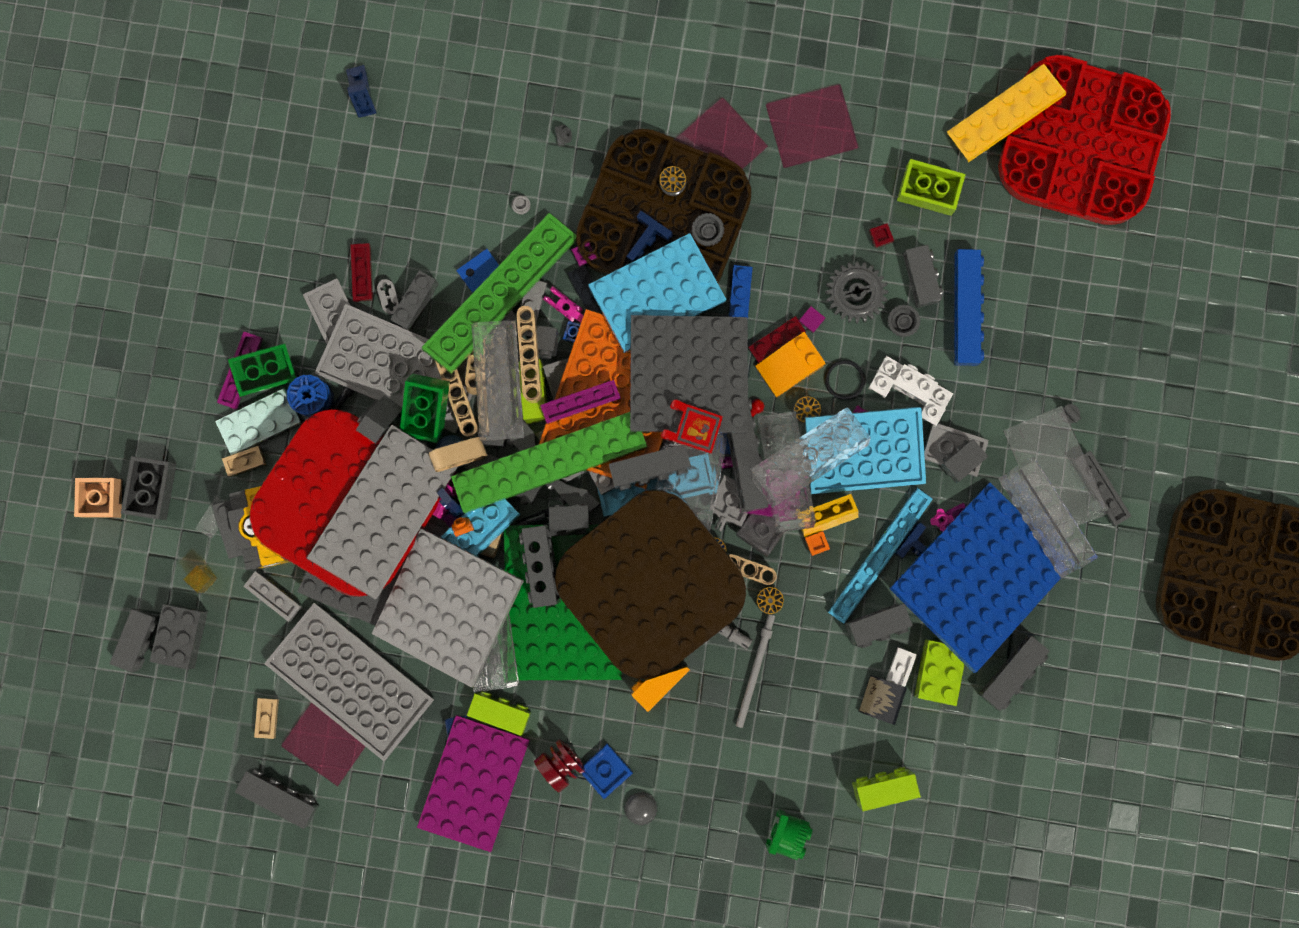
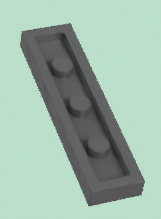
(1116, 507)

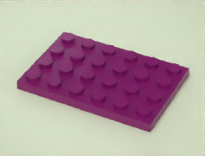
(473, 783)

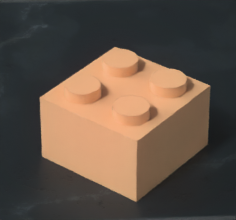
(98, 498)

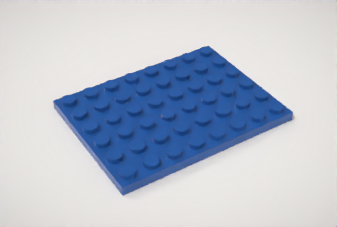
(978, 578)

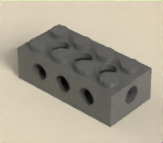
(546, 556)

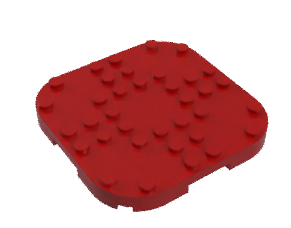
(1092, 147)
(309, 488)

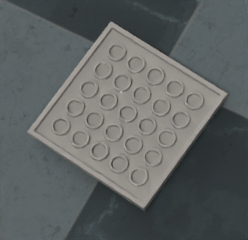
(447, 607)

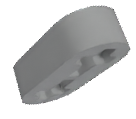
(384, 298)

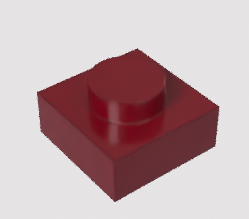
(881, 235)

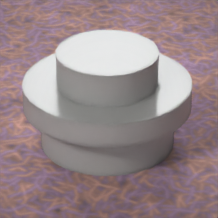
(521, 205)

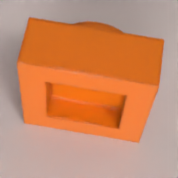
(817, 543)

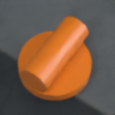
(462, 526)

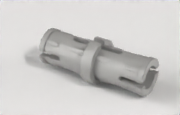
(735, 636)

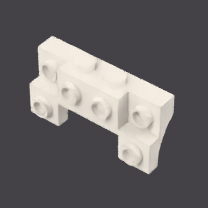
(914, 385)

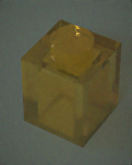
(200, 578)

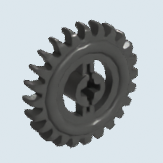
(839, 297)

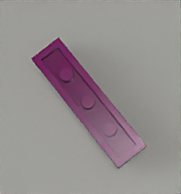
(229, 394)
(580, 402)

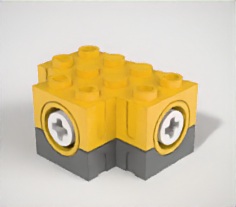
(254, 554)

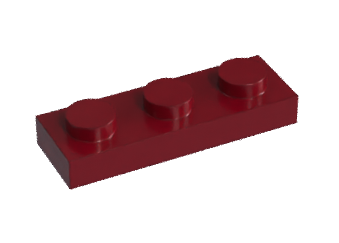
(361, 272)
(776, 339)

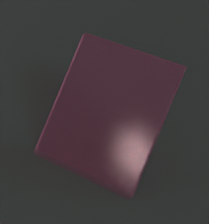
(812, 126)
(724, 134)
(323, 745)

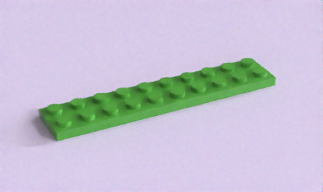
(500, 291)
(547, 463)

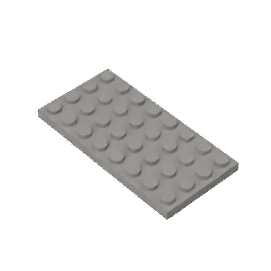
(379, 358)
(381, 514)
(349, 681)

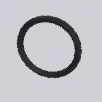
(850, 363)

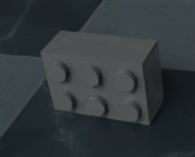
(148, 488)
(878, 625)
(178, 636)

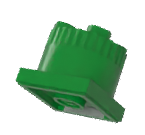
(788, 836)

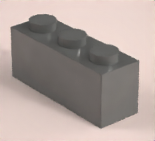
(923, 276)
(414, 301)
(378, 418)
(135, 640)

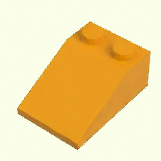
(790, 364)
(653, 690)

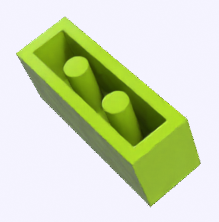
(499, 712)

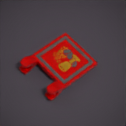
(696, 428)

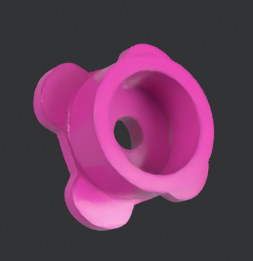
(941, 514)

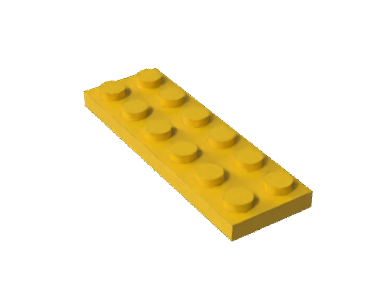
(1006, 113)

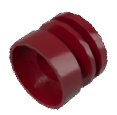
(559, 765)

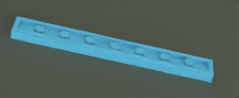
(880, 555)

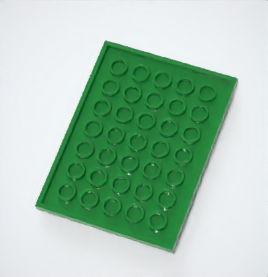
(550, 638)

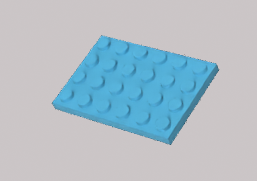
(659, 284)
(889, 460)

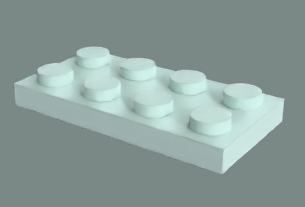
(258, 422)

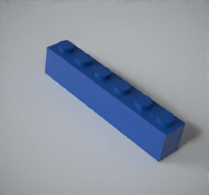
(968, 307)

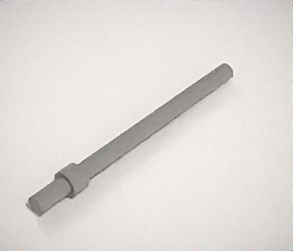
(765, 634)

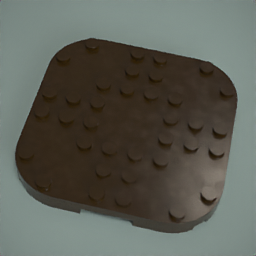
(632, 185)
(1232, 575)
(650, 584)

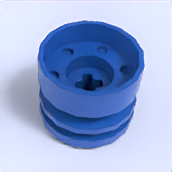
(321, 398)

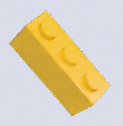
(833, 514)

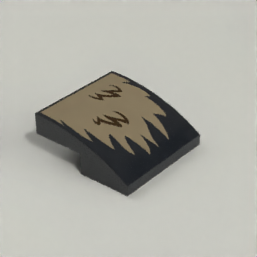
(882, 699)

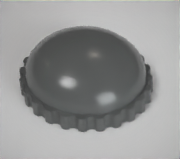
(707, 229)
(904, 320)
(640, 808)

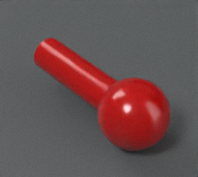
(757, 407)

